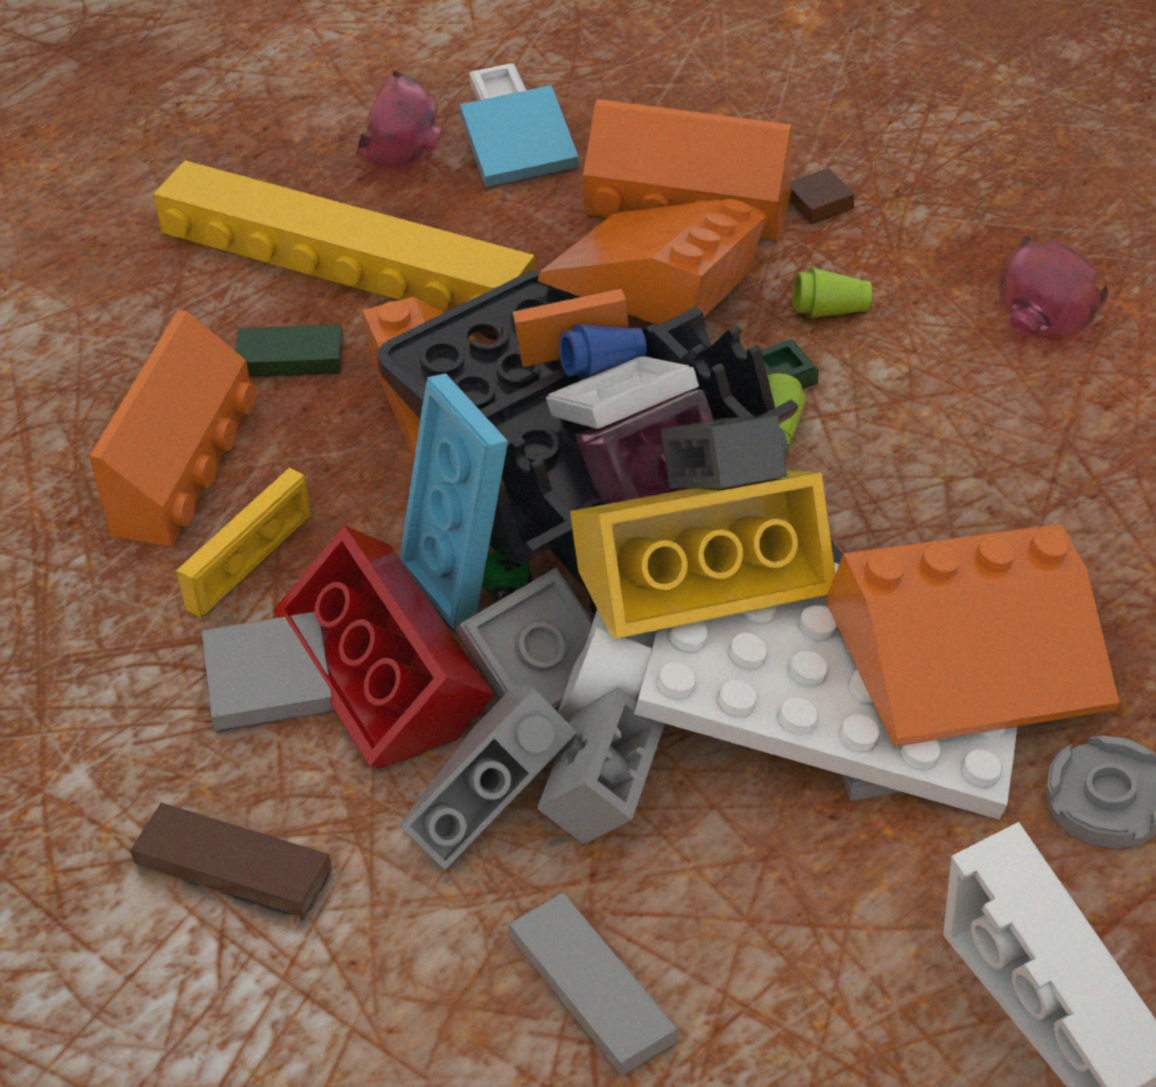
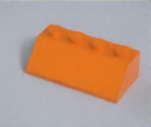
(677, 157)
(171, 433)

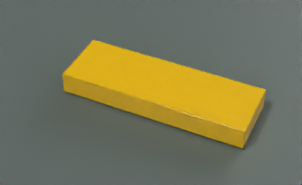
(244, 542)

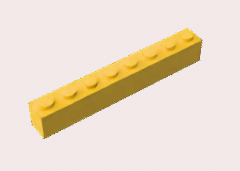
(332, 238)

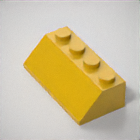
(705, 552)

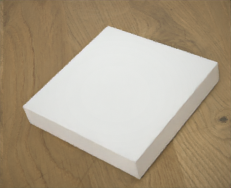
(621, 391)

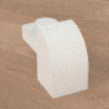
(605, 666)

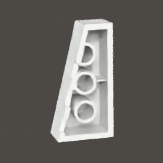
(1047, 964)

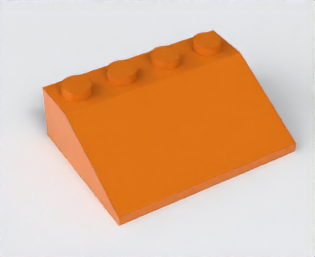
(663, 257)
(974, 633)

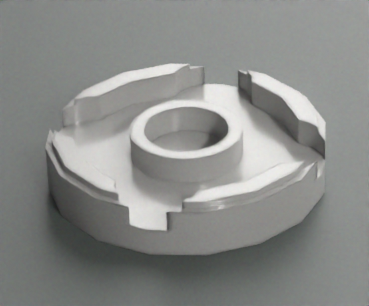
(1104, 792)

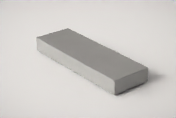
(593, 984)

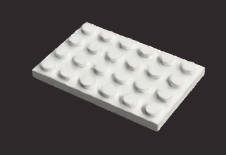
(793, 691)

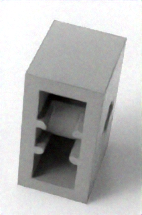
(601, 768)

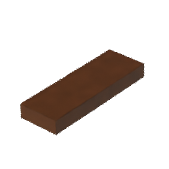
(232, 859)

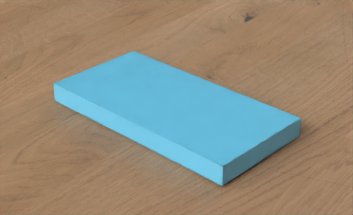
(452, 500)

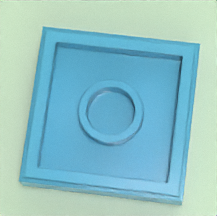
(518, 136)

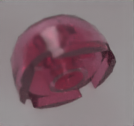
(400, 124)
(1049, 289)

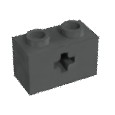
(725, 452)

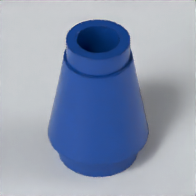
(596, 348)

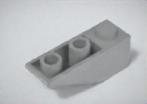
(486, 773)

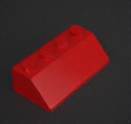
(387, 651)

